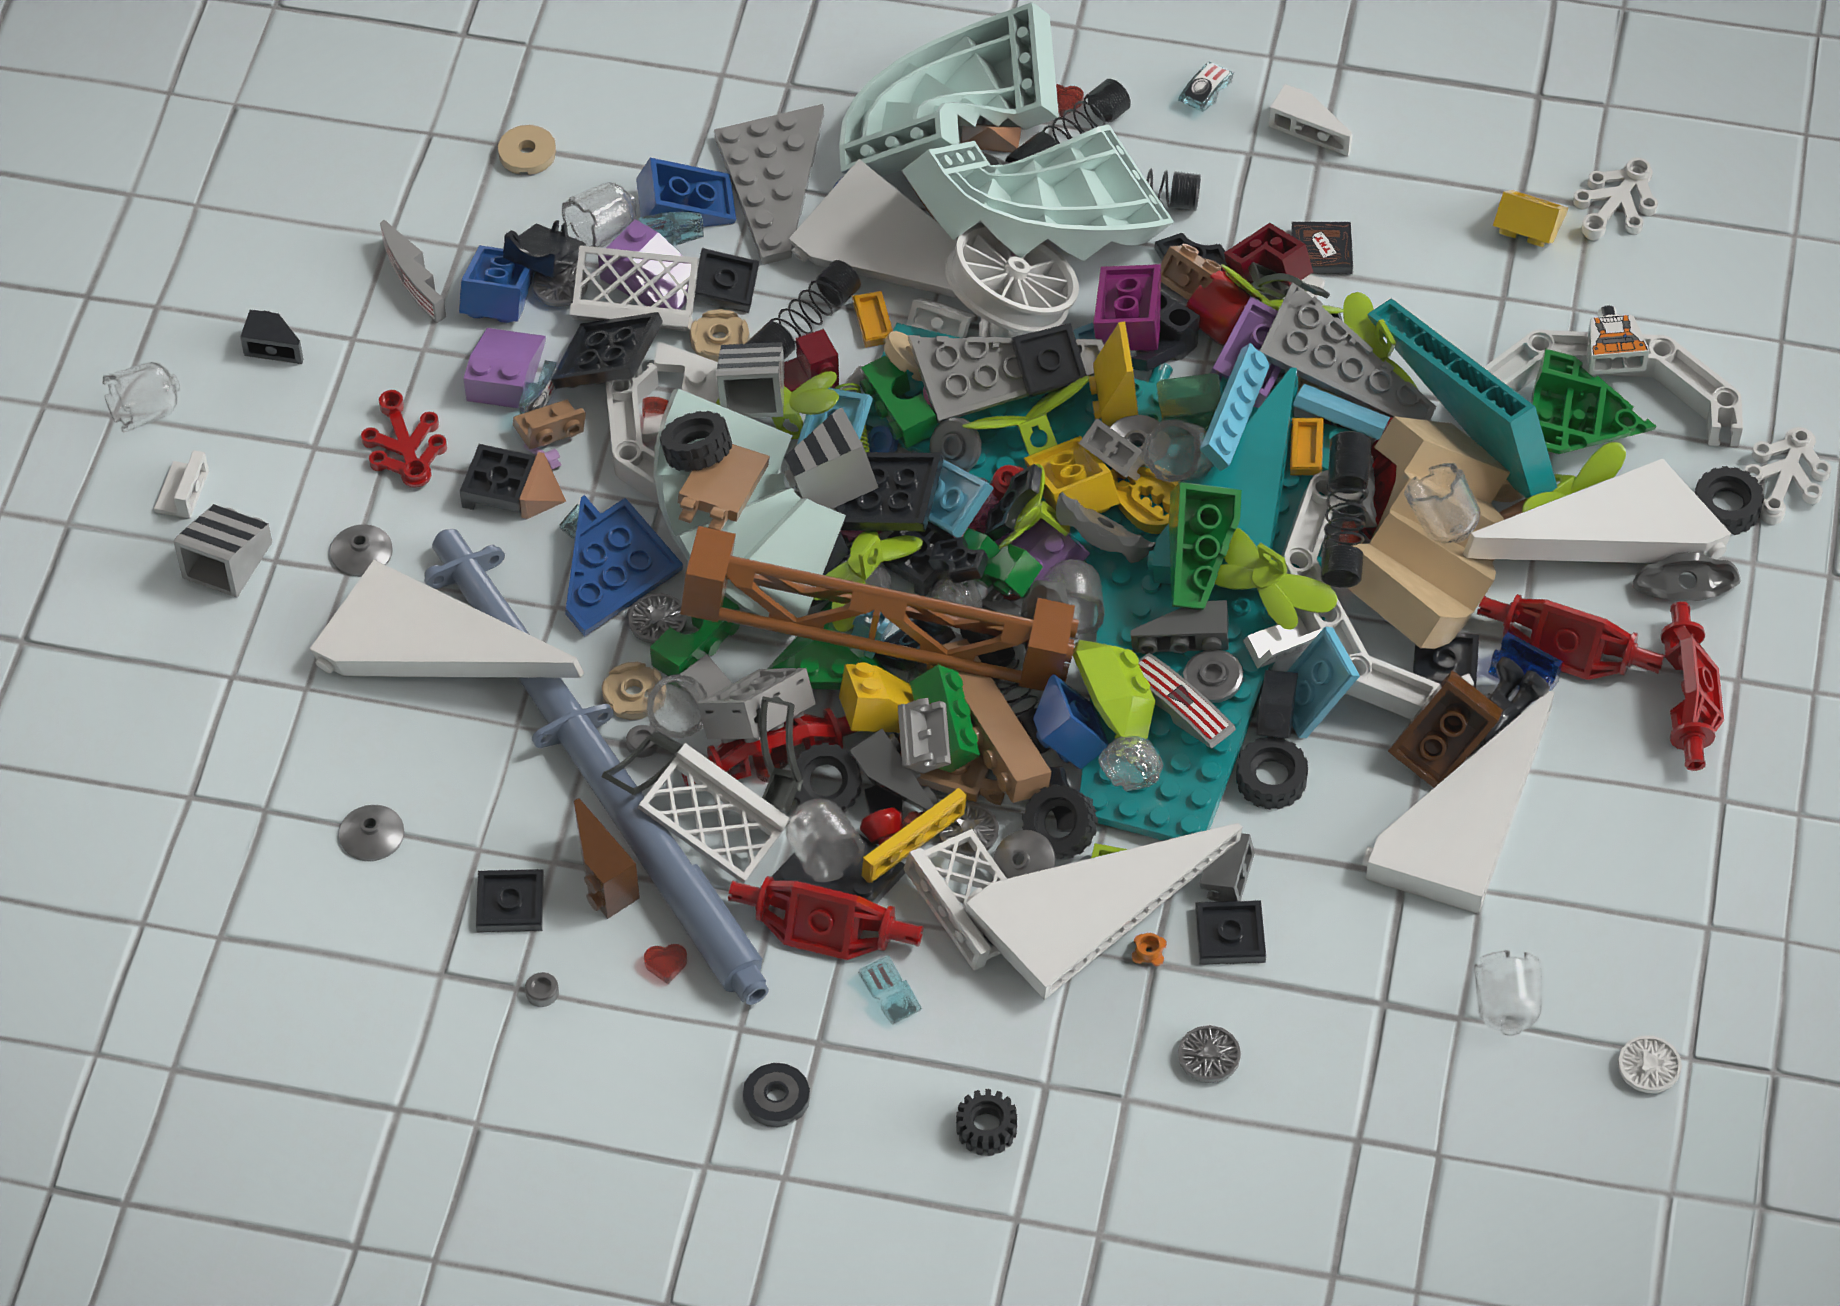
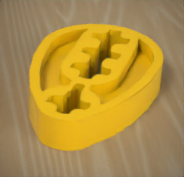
(1140, 510)

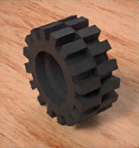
(989, 1139)

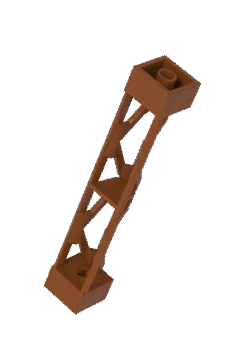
(1046, 634)

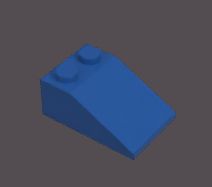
(685, 188)
(494, 286)

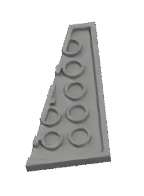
(1338, 359)
(976, 372)

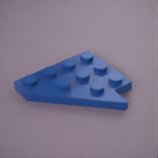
(614, 563)

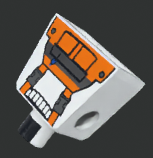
(1615, 343)

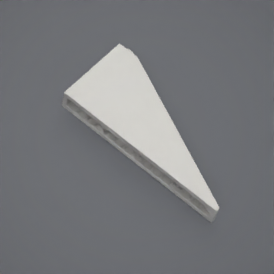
(876, 234)
(1622, 519)
(412, 630)
(1456, 832)
(1071, 913)

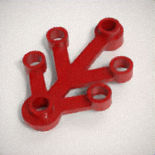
(392, 405)

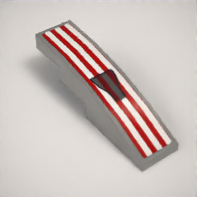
(411, 270)
(1185, 703)

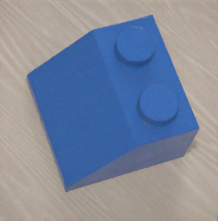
(1069, 724)

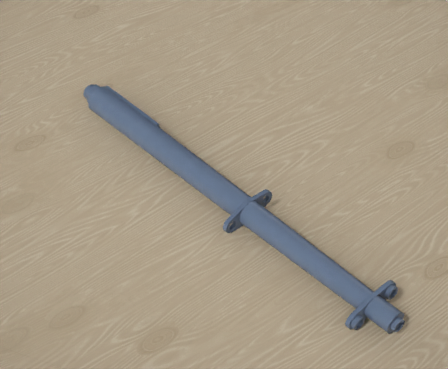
(679, 882)

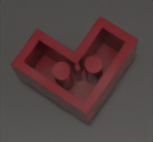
(1273, 250)
(814, 356)

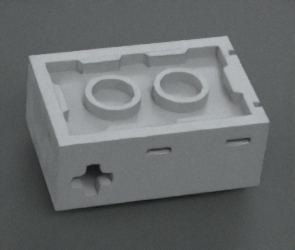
(736, 709)

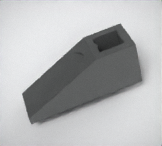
(1184, 631)
(883, 766)

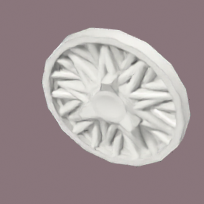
(1649, 1064)

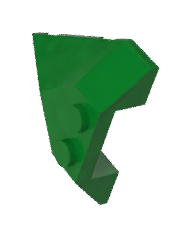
(1578, 408)
(822, 660)

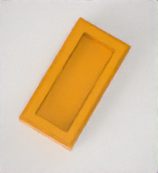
(872, 318)
(1306, 446)

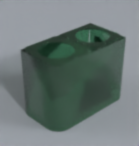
(1189, 398)

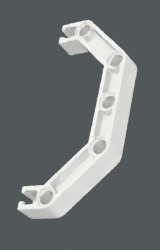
(1666, 363)
(631, 458)
(1378, 681)

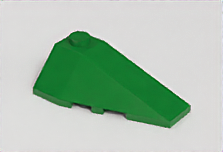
(1199, 538)

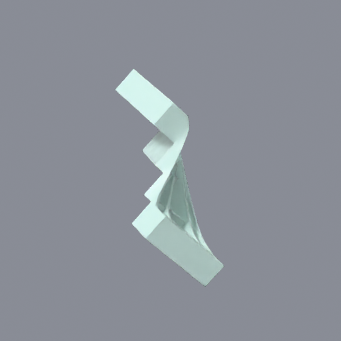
(983, 70)
(1070, 193)
(775, 522)

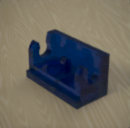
(1528, 658)

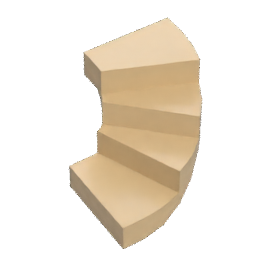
(1406, 576)

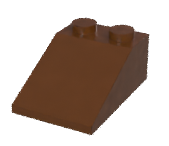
(1445, 730)
(607, 866)

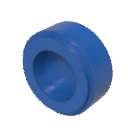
(881, 440)

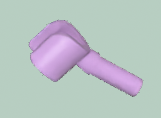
(552, 456)

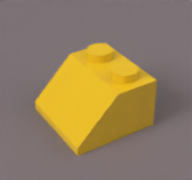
(1529, 217)

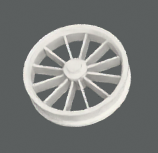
(1038, 291)

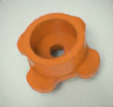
(1149, 941)

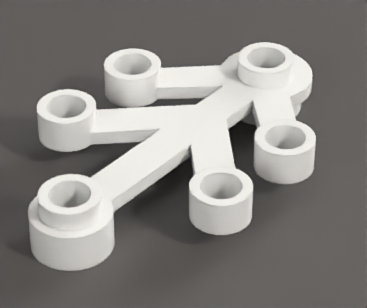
(1635, 173)
(1798, 443)

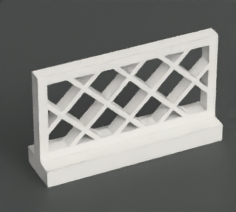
(596, 310)
(724, 789)
(946, 903)

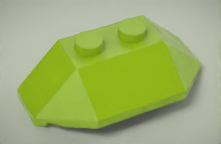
(1116, 687)

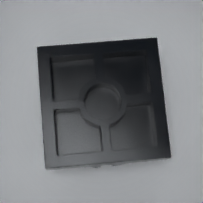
(542, 248)
(496, 478)
(916, 566)

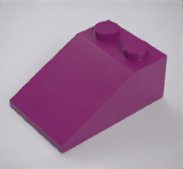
(1129, 296)

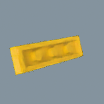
(913, 835)

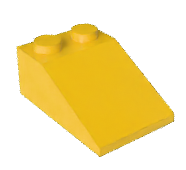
(1114, 379)
(1077, 474)
(872, 697)

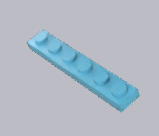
(1235, 407)

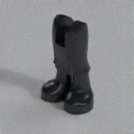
(1512, 677)

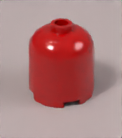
(1218, 306)

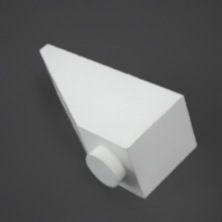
(1306, 118)

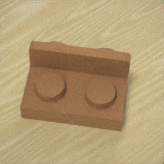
(1185, 270)
(549, 424)

